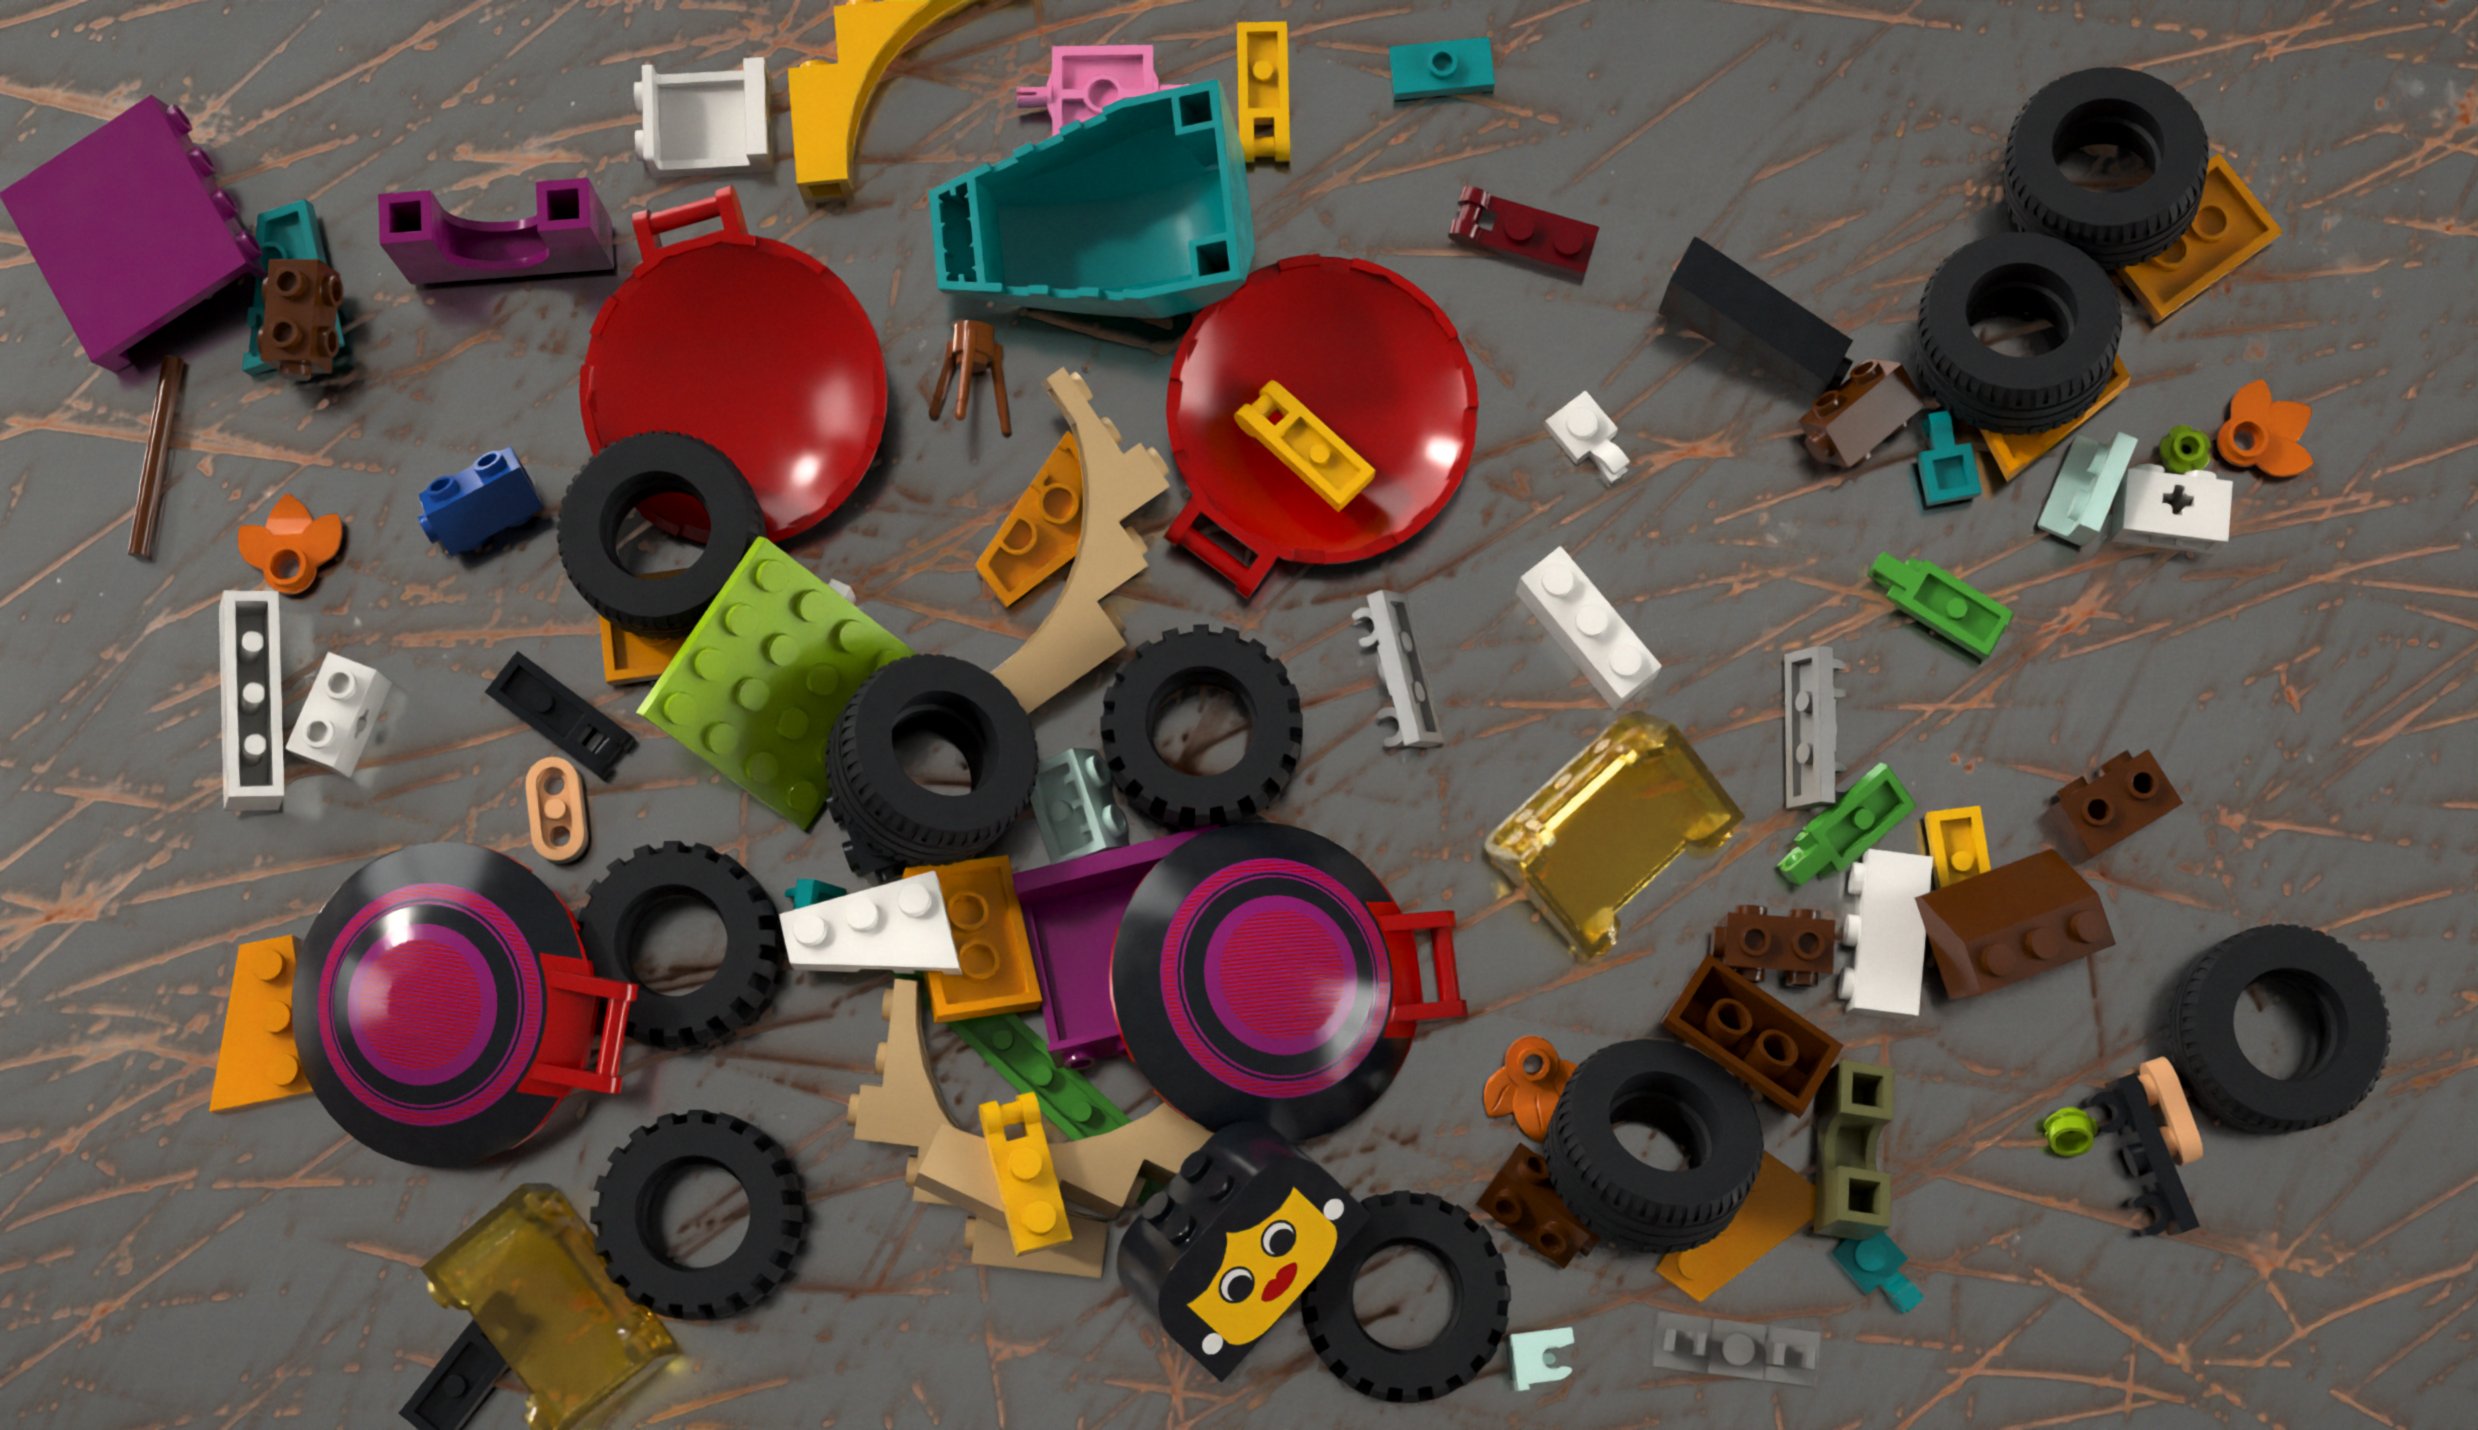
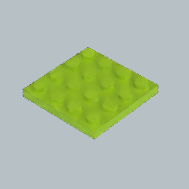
(769, 679)

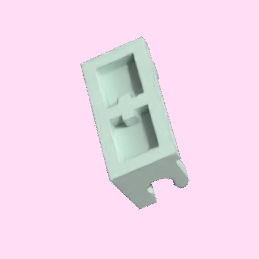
(1526, 1357)

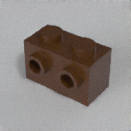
(2114, 805)

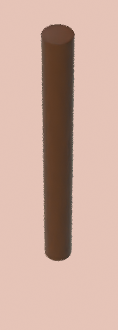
(155, 456)

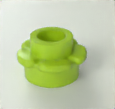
(2172, 453)
(2070, 1131)

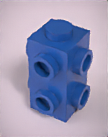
(478, 502)

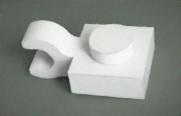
(1586, 432)

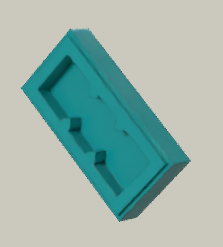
(1441, 68)

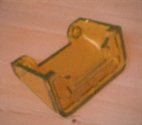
(1611, 826)
(550, 1307)

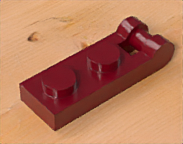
(1524, 233)

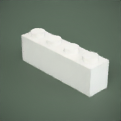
(251, 700)

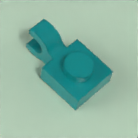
(1947, 468)
(1876, 1264)

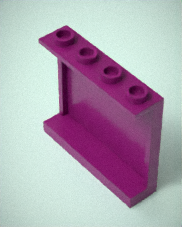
(131, 229)
(1071, 931)

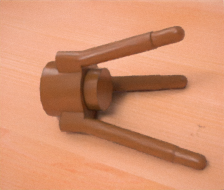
(971, 351)

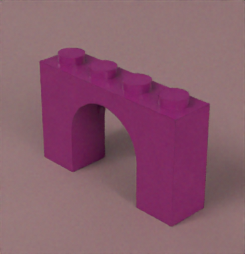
(435, 246)

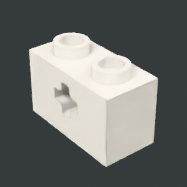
(2147, 521)
(338, 715)

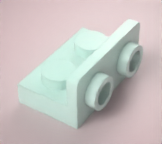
(2086, 487)
(1077, 806)

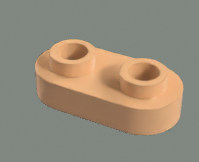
(556, 812)
(2171, 1110)

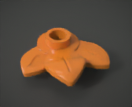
(2270, 429)
(289, 538)
(1528, 1094)

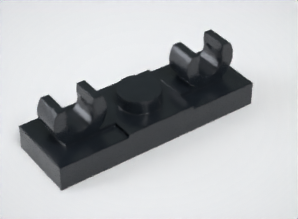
(2146, 1157)

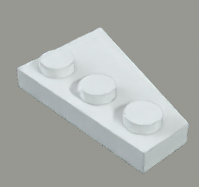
(882, 927)

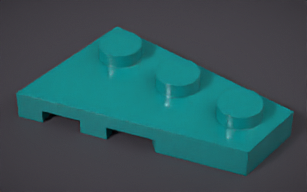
(282, 234)

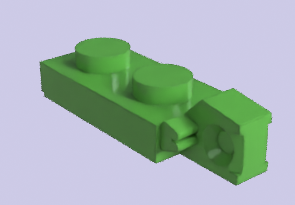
(1942, 603)
(1848, 826)

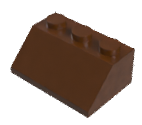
(2012, 924)
(1752, 1035)

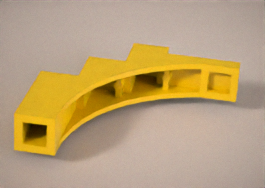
(831, 97)

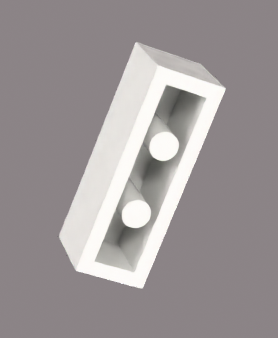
(1587, 628)
(1885, 935)

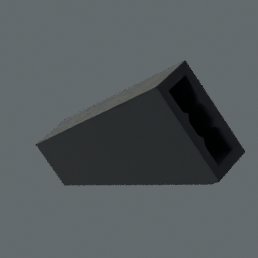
(1754, 320)

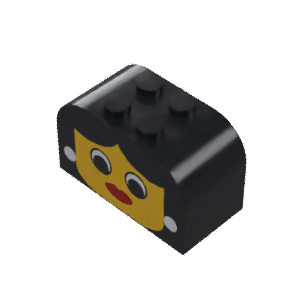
(1235, 1242)

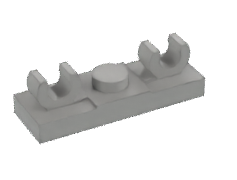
(1401, 670)
(1811, 728)
(1735, 1349)

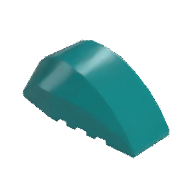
(1108, 215)

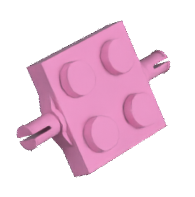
(1090, 79)

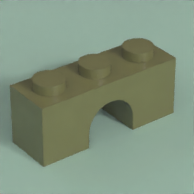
(1852, 1111)

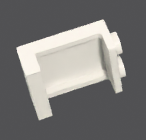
(705, 121)

